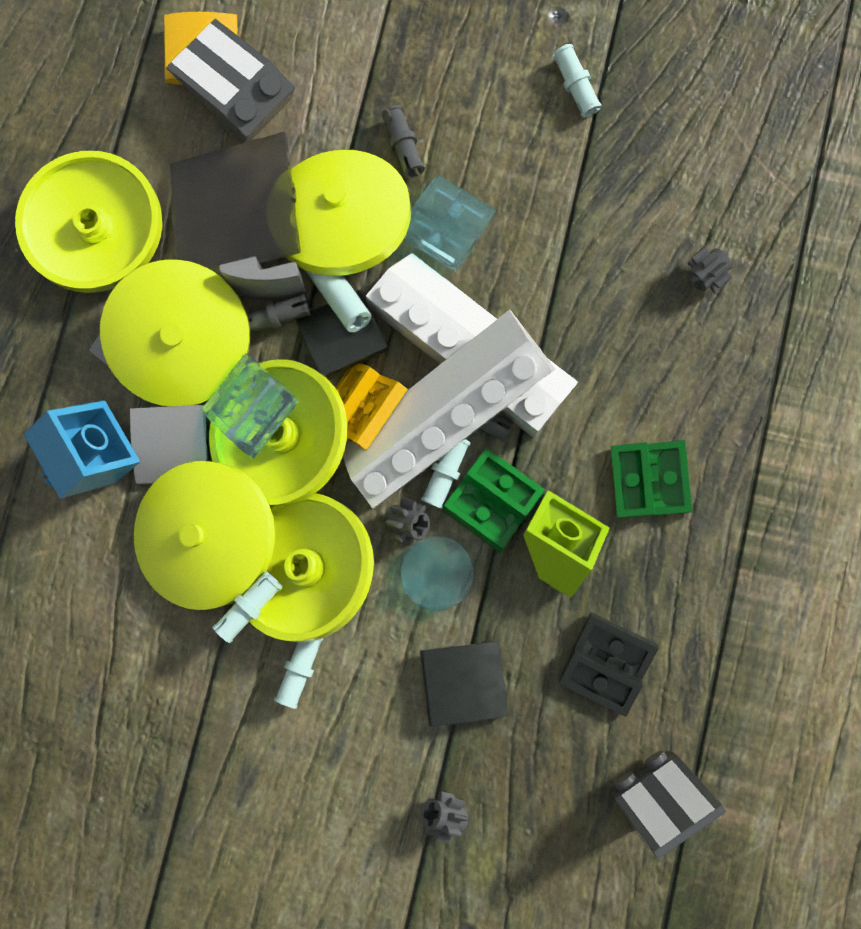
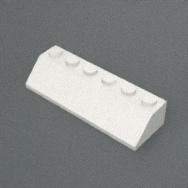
(445, 319)
(448, 407)

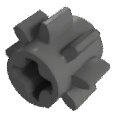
(709, 269)
(407, 521)
(444, 817)

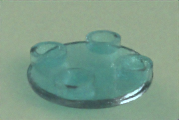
(437, 573)

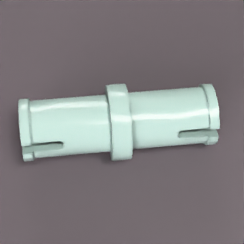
(577, 80)
(444, 473)
(247, 607)
(297, 673)

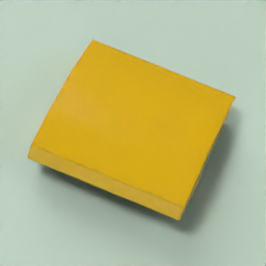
(183, 28)
(367, 402)

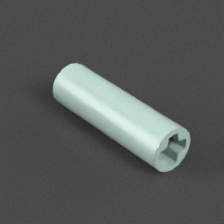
(342, 300)

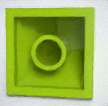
(563, 543)

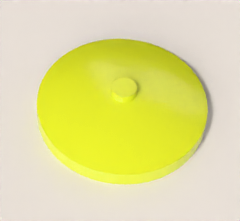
(348, 212)
(88, 221)
(173, 332)
(303, 448)
(203, 534)
(324, 570)

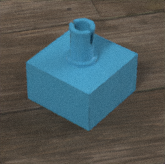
(81, 448)

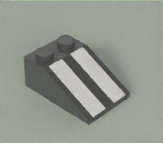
(232, 81)
(665, 802)

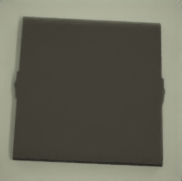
(235, 204)

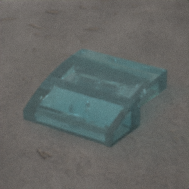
(447, 222)
(249, 406)

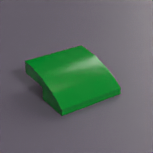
(651, 479)
(493, 499)

